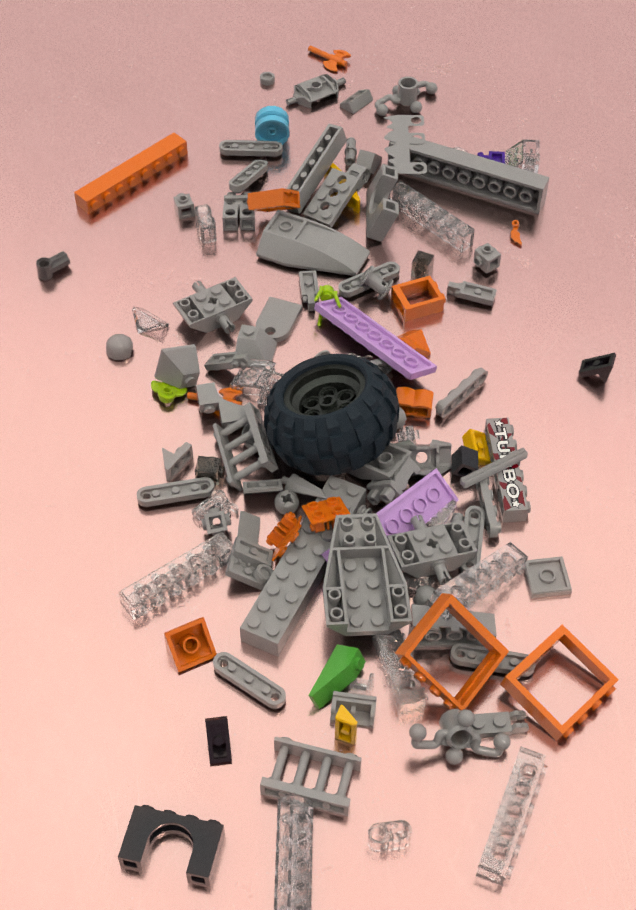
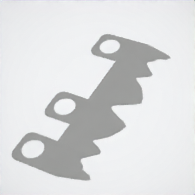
(402, 138)

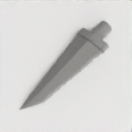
(301, 486)

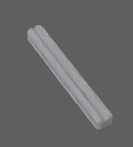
(493, 468)

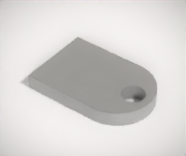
(279, 317)

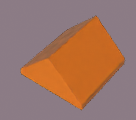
(189, 644)

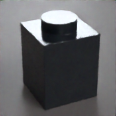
(464, 461)

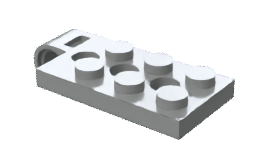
(355, 178)

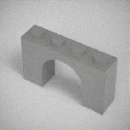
(379, 209)

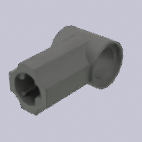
(48, 266)

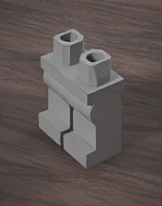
(234, 206)
(389, 489)

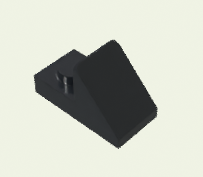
(598, 365)
(218, 739)

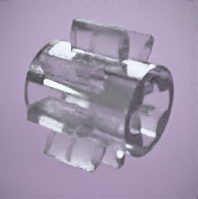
(407, 433)

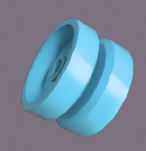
(272, 124)

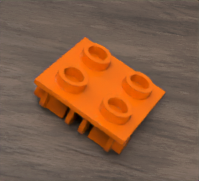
(323, 512)
(283, 533)

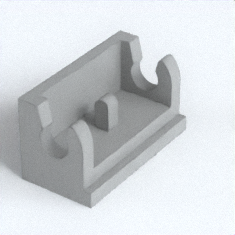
(359, 706)

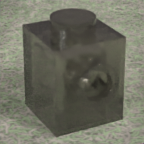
(422, 264)
(210, 467)

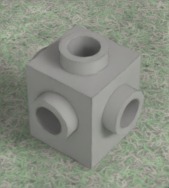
(487, 258)
(213, 513)

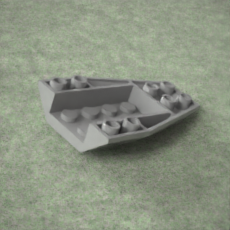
(310, 245)
(363, 580)

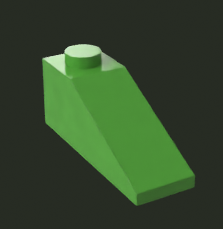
(337, 674)

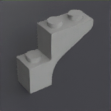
(210, 401)

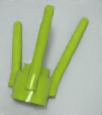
(326, 293)

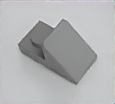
(175, 462)

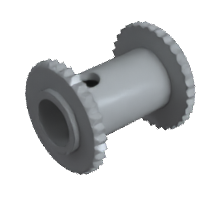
(375, 282)

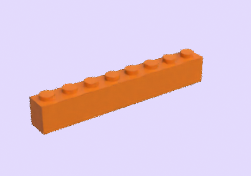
(130, 173)

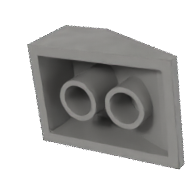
(383, 466)

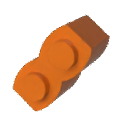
(415, 402)

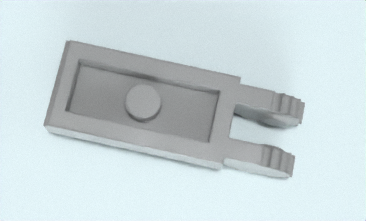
(494, 723)

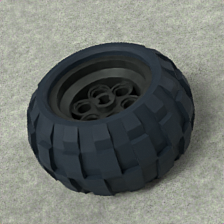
(331, 414)

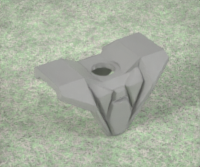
(437, 454)

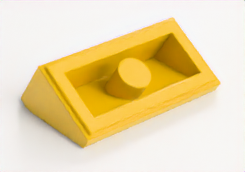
(477, 441)
(345, 726)

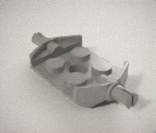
(315, 89)

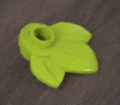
(167, 392)

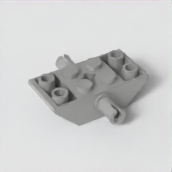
(214, 306)
(433, 549)

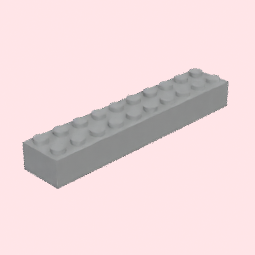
(479, 175)
(295, 577)

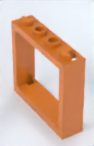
(496, 653)
(534, 707)

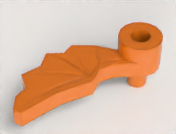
(515, 235)

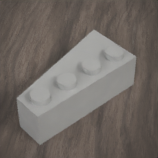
(449, 632)

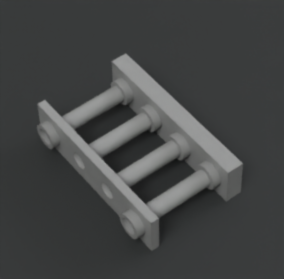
(261, 445)
(334, 803)

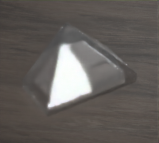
(147, 321)

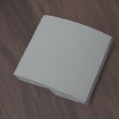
(245, 558)

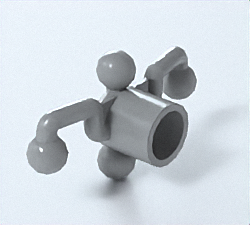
(405, 94)
(457, 734)

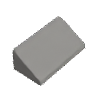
(357, 101)
(262, 486)
(249, 526)

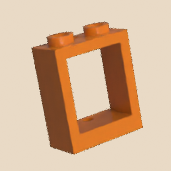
(273, 200)
(420, 309)

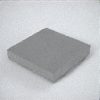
(547, 577)

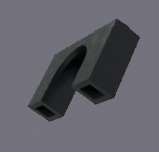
(148, 824)

